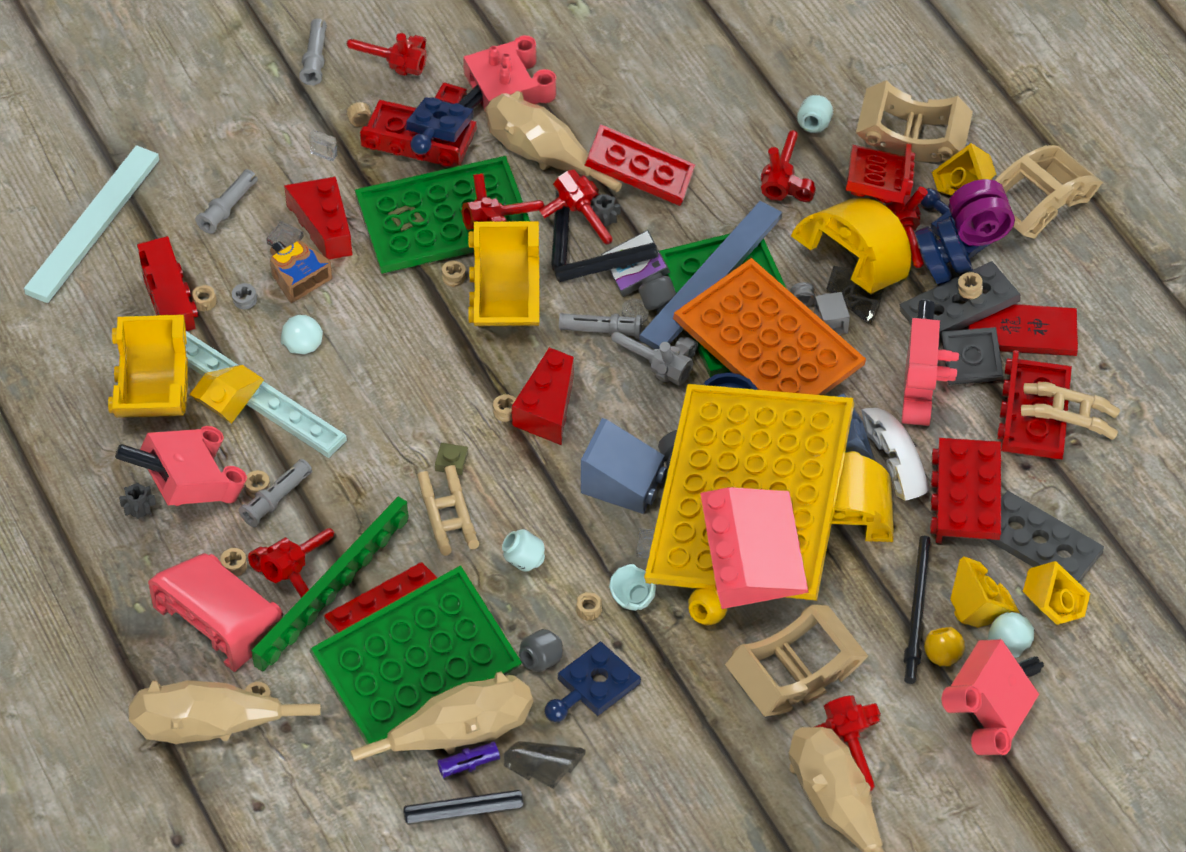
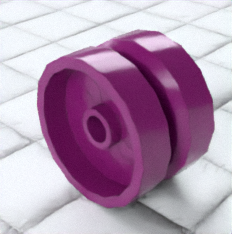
(981, 212)

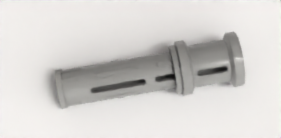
(313, 58)
(220, 207)
(625, 325)
(267, 500)

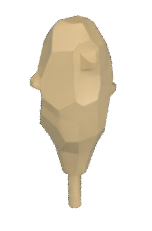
(539, 136)
(205, 711)
(459, 717)
(835, 785)

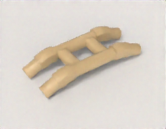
(1056, 411)
(455, 499)

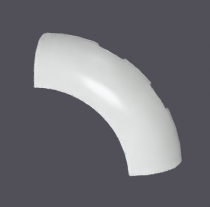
(904, 461)

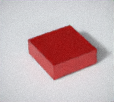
(451, 93)

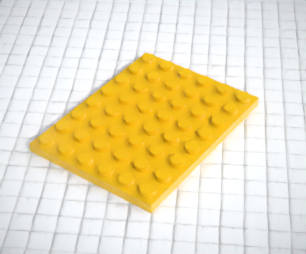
(749, 443)

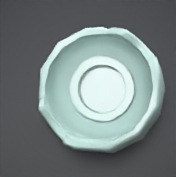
(301, 334)
(630, 588)
(1014, 631)

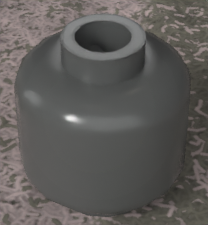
(656, 292)
(540, 650)

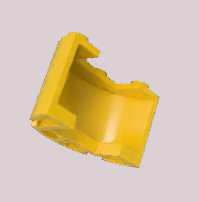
(866, 231)
(505, 274)
(151, 367)
(865, 497)

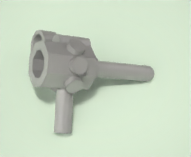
(668, 361)

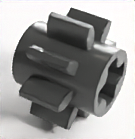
(605, 209)
(137, 500)

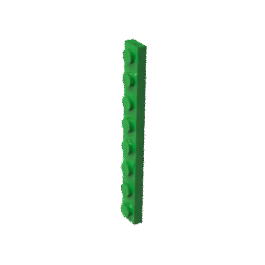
(326, 588)

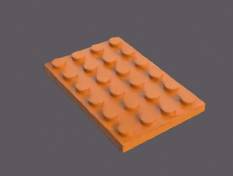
(768, 334)

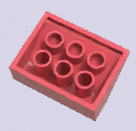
(753, 545)

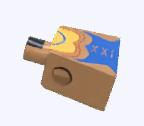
(298, 269)

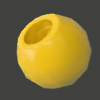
(705, 607)
(944, 646)

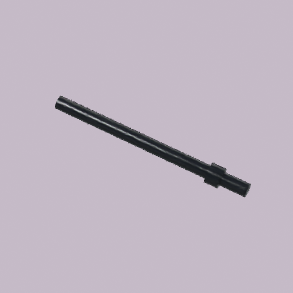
(912, 653)

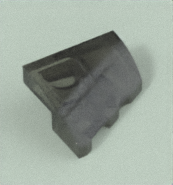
(855, 297)
(542, 761)

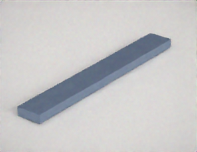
(717, 266)

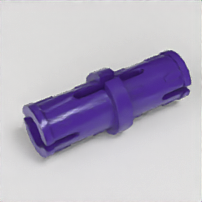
(487, 754)

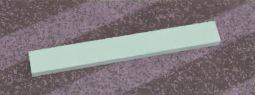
(91, 224)
(271, 402)

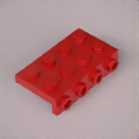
(388, 133)
(880, 174)
(1029, 433)
(966, 489)
(378, 597)

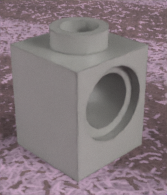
(833, 311)

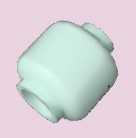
(815, 114)
(523, 550)

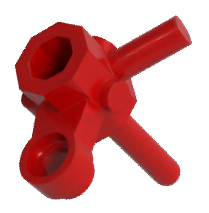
(404, 56)
(779, 176)
(576, 194)
(490, 210)
(909, 217)
(286, 559)
(848, 722)

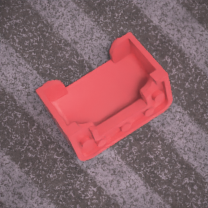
(215, 605)

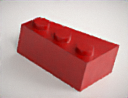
(322, 214)
(164, 281)
(545, 397)

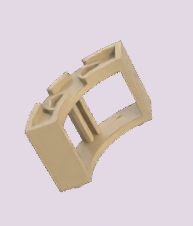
(934, 112)
(1077, 187)
(777, 700)

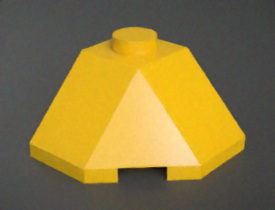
(963, 168)
(227, 390)
(1056, 592)
(977, 596)

